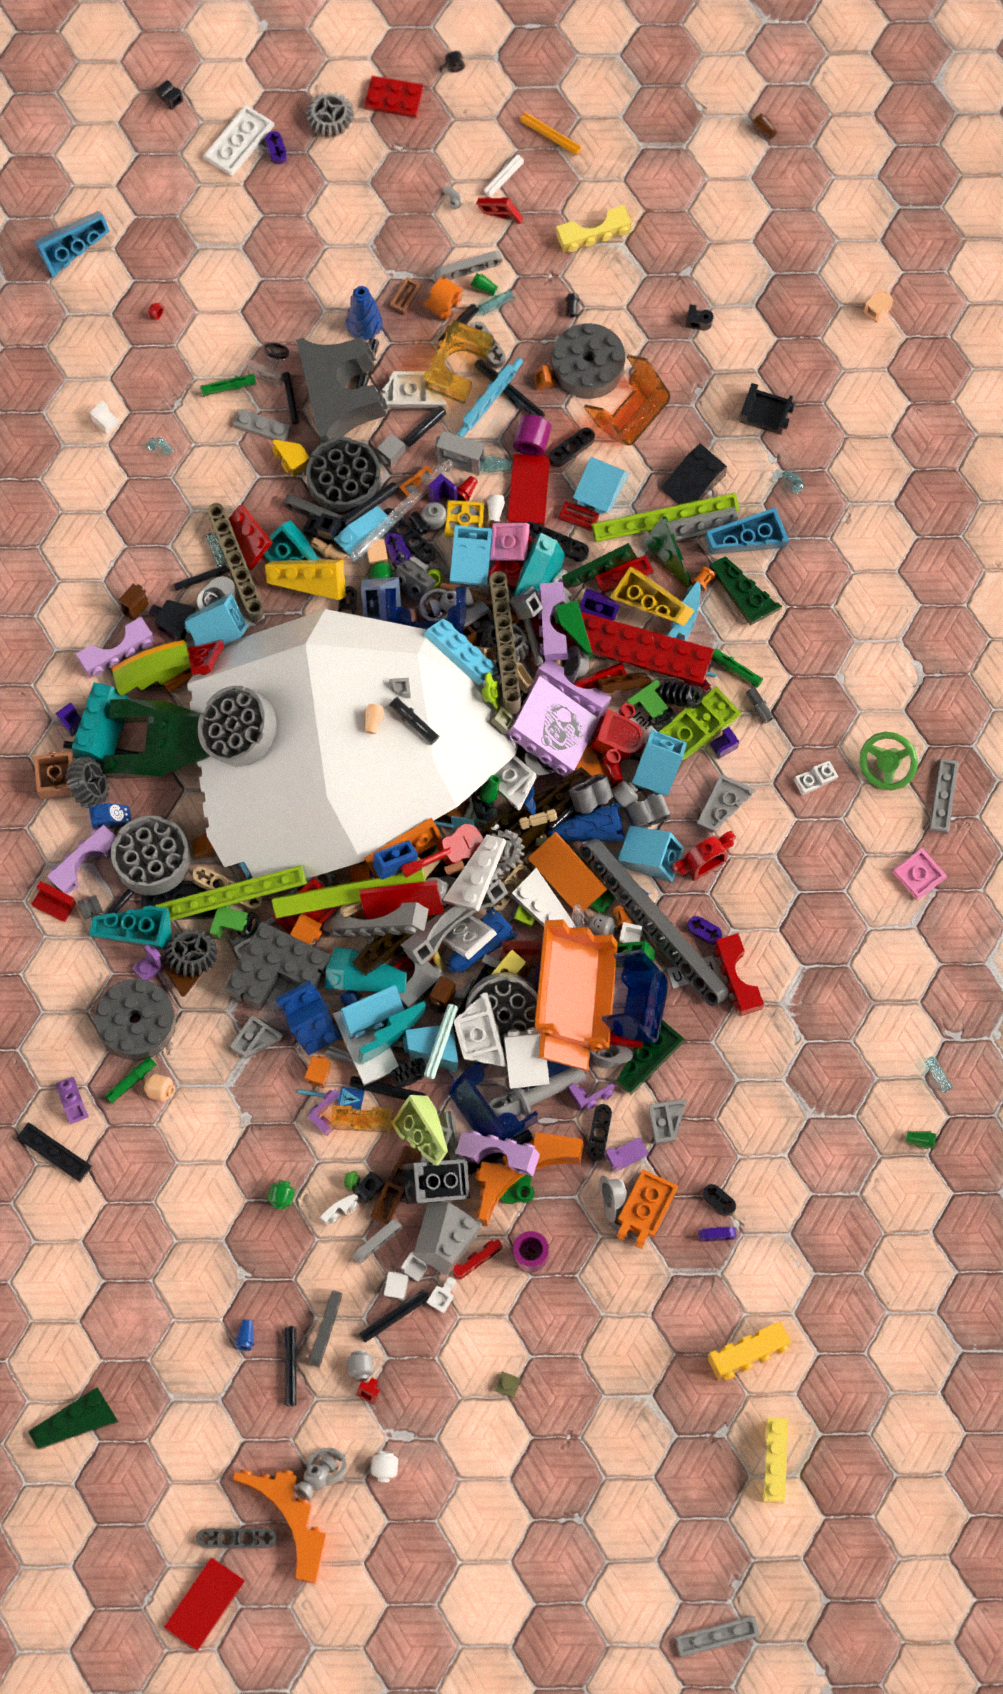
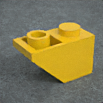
(292, 455)

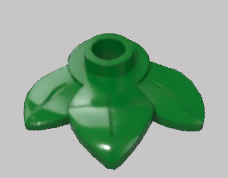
(513, 1193)

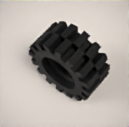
(409, 1072)

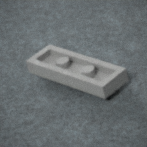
(262, 426)

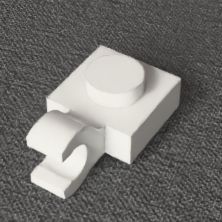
(441, 1297)

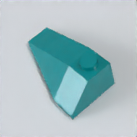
(289, 545)
(542, 563)
(135, 927)
(343, 975)

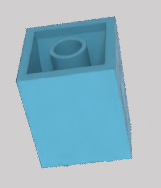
(600, 485)
(217, 622)
(659, 763)
(650, 852)
(420, 1043)

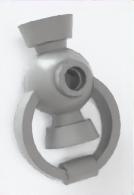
(447, 600)
(317, 1476)

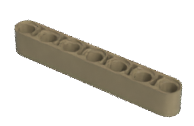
(238, 569)

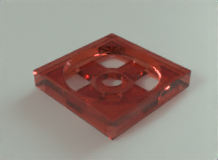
(522, 947)

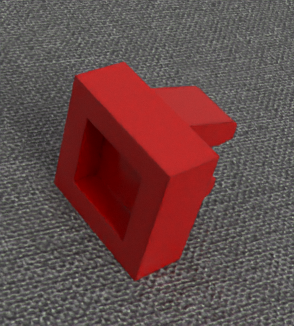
(369, 1390)

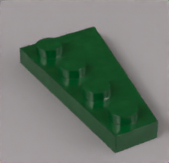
(602, 564)
(748, 598)
(649, 1059)
(82, 1416)

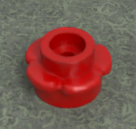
(155, 311)

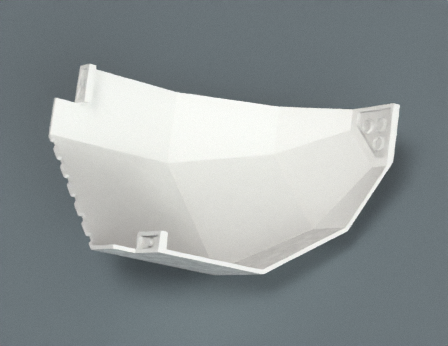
(326, 785)

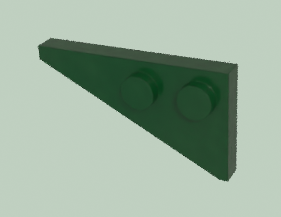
(664, 547)

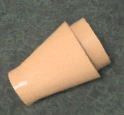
(373, 717)

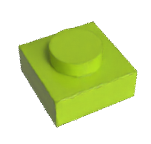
(523, 917)

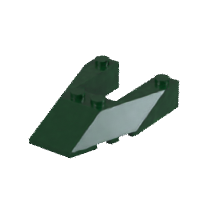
(170, 739)

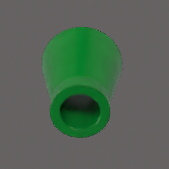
(483, 284)
(489, 790)
(923, 1139)

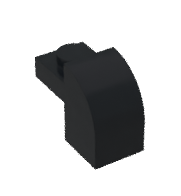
(323, 528)

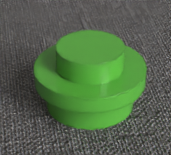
(351, 1180)

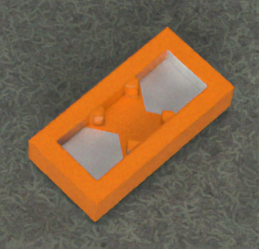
(411, 484)

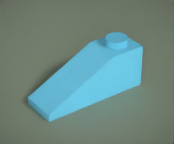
(359, 529)

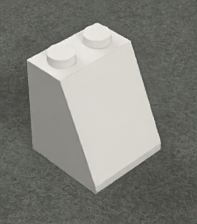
(523, 1059)

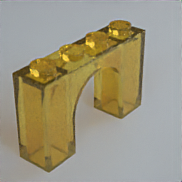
(457, 338)

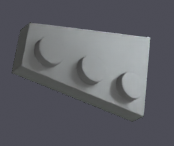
(723, 803)

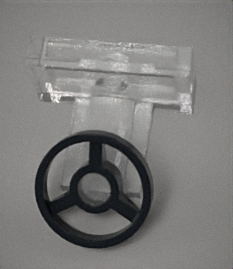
(270, 367)

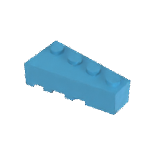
(748, 534)

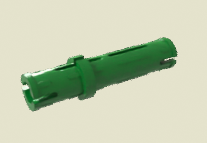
(230, 384)
(730, 664)
(133, 1077)

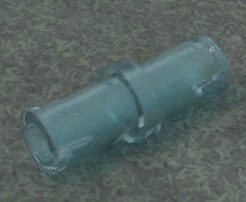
(496, 302)

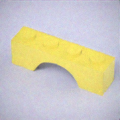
(574, 236)
(776, 1460)

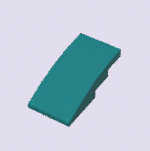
(392, 1033)

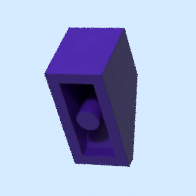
(599, 605)

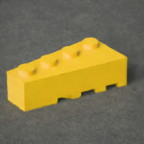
(309, 576)
(646, 595)
(749, 1351)

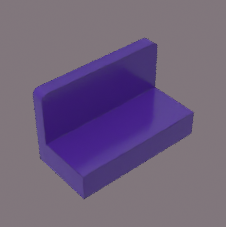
(442, 487)

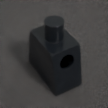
(171, 618)

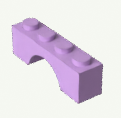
(554, 643)
(96, 660)
(590, 699)
(65, 875)
(475, 1148)

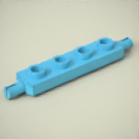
(492, 392)

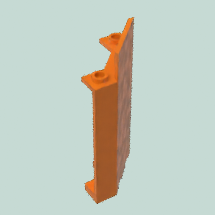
(574, 993)

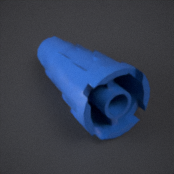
(363, 315)
(601, 824)
(459, 964)

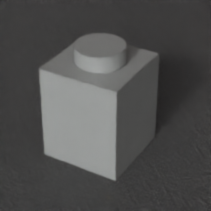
(391, 450)

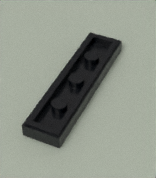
(54, 1152)

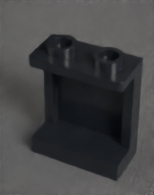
(766, 410)

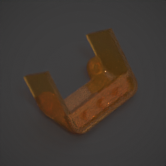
(638, 409)

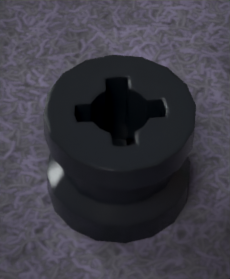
(455, 61)

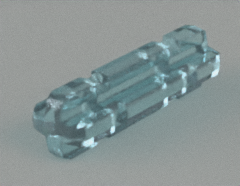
(215, 549)
(938, 1074)

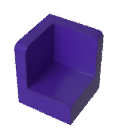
(69, 718)
(725, 743)

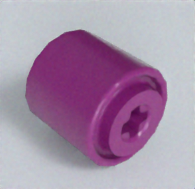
(532, 435)
(530, 1241)

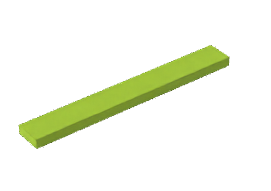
(647, 520)
(235, 893)
(336, 895)

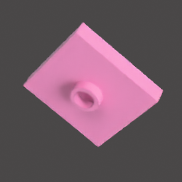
(509, 542)
(919, 874)

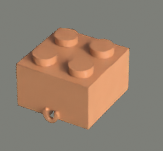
(51, 773)

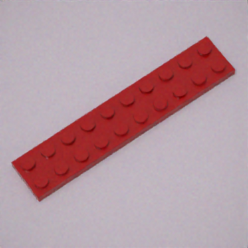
(641, 648)

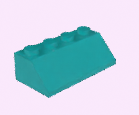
(96, 732)

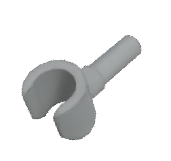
(461, 995)

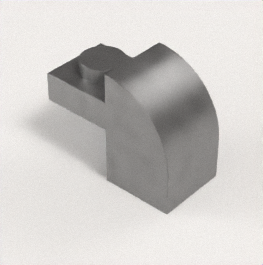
(526, 604)

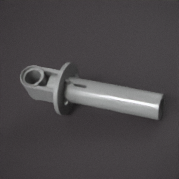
(520, 1100)

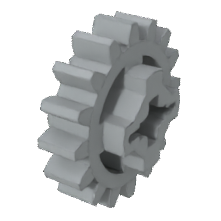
(511, 851)

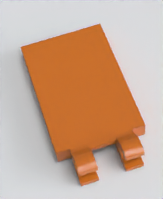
(646, 1207)

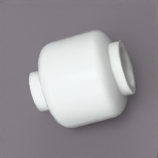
(384, 1466)

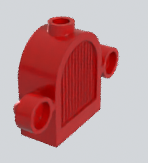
(618, 735)
(705, 856)

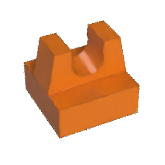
(543, 378)

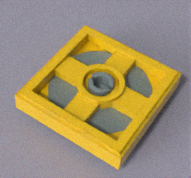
(463, 514)

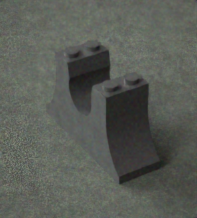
(327, 374)

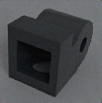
(168, 93)
(699, 319)
(369, 1187)

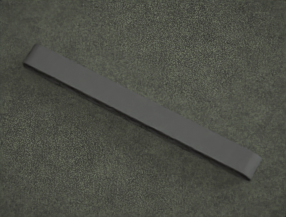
(653, 922)

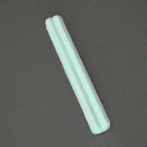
(441, 1041)

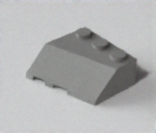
(445, 1236)

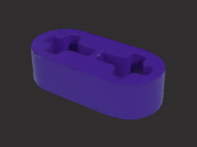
(273, 148)
(401, 547)
(707, 926)
(717, 1234)

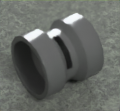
(91, 906)

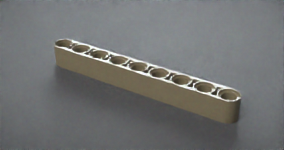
(505, 643)

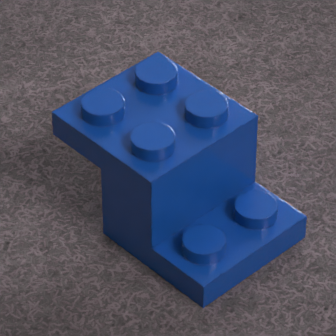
(309, 1017)

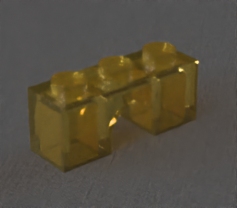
(351, 1119)

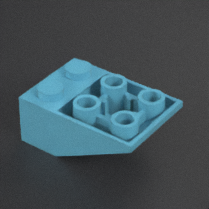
(470, 555)

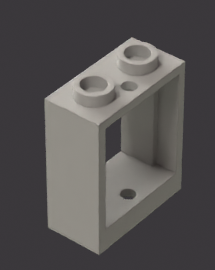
(464, 452)

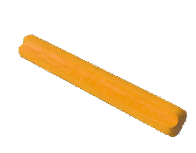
(550, 133)

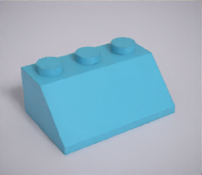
(371, 1012)

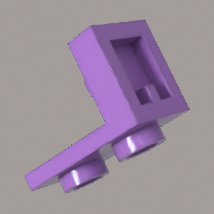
(150, 965)
(579, 1095)
(71, 1100)
(323, 1123)
(626, 1154)

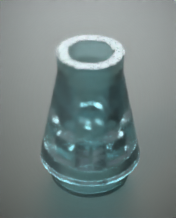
(496, 464)

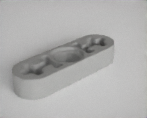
(498, 350)
(377, 1241)

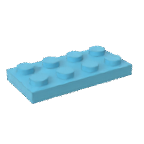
(460, 651)

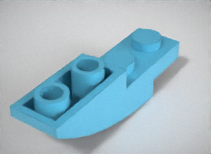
(692, 600)

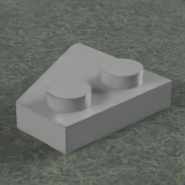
(254, 1038)
(666, 1120)

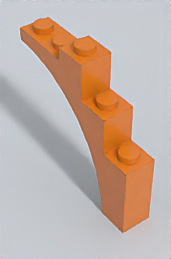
(497, 1178)
(281, 1492)

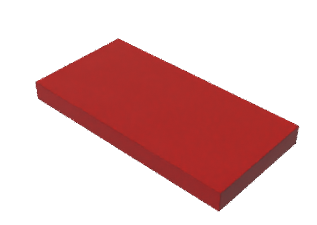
(529, 489)
(385, 900)
(204, 1604)

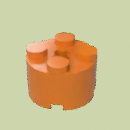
(443, 297)

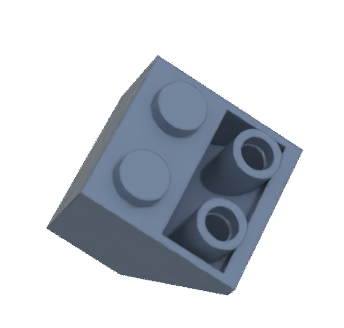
(375, 597)

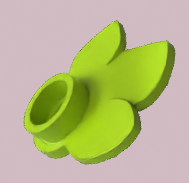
(492, 691)

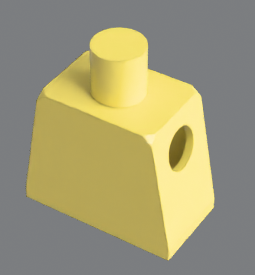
(512, 964)

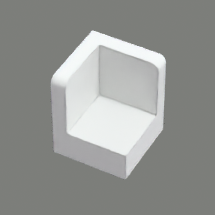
(103, 417)
(630, 933)
(414, 1267)
(396, 1286)

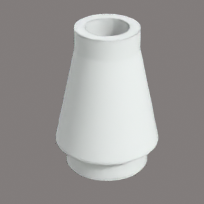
(495, 506)

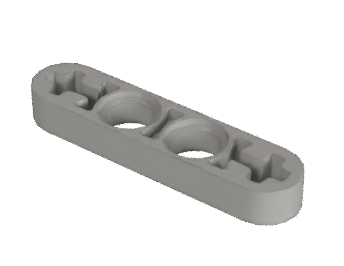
(469, 266)

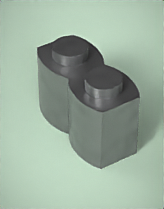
(591, 793)
(648, 812)

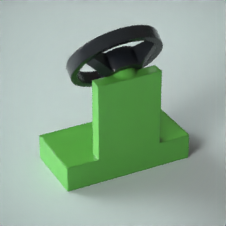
(653, 704)
(233, 920)

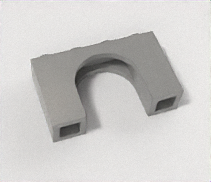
(420, 984)

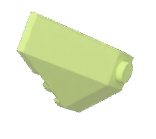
(421, 1127)

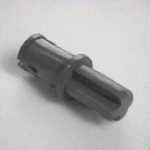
(760, 705)

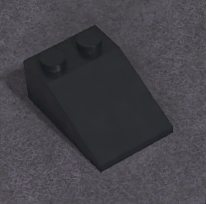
(695, 476)
(436, 1183)

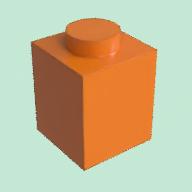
(306, 929)
(318, 1071)

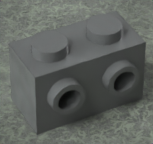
(413, 580)

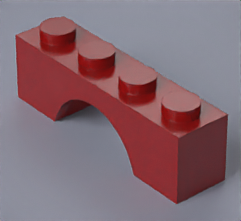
(746, 996)

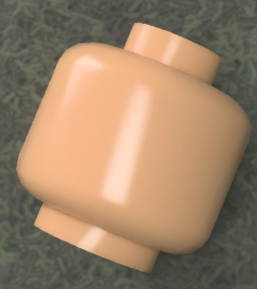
(159, 1087)

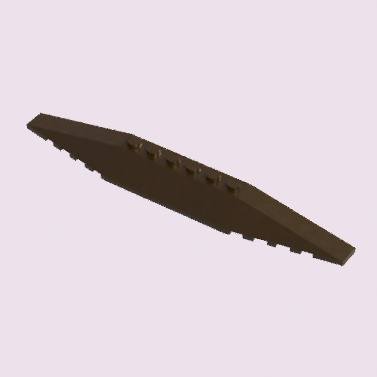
(554, 797)

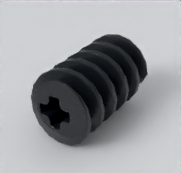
(681, 694)

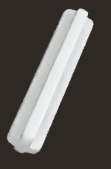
(503, 175)

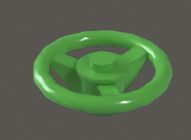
(888, 760)

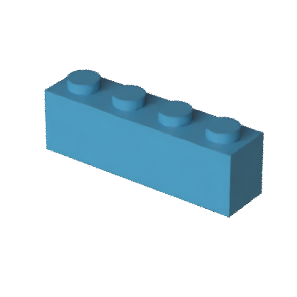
(71, 241)

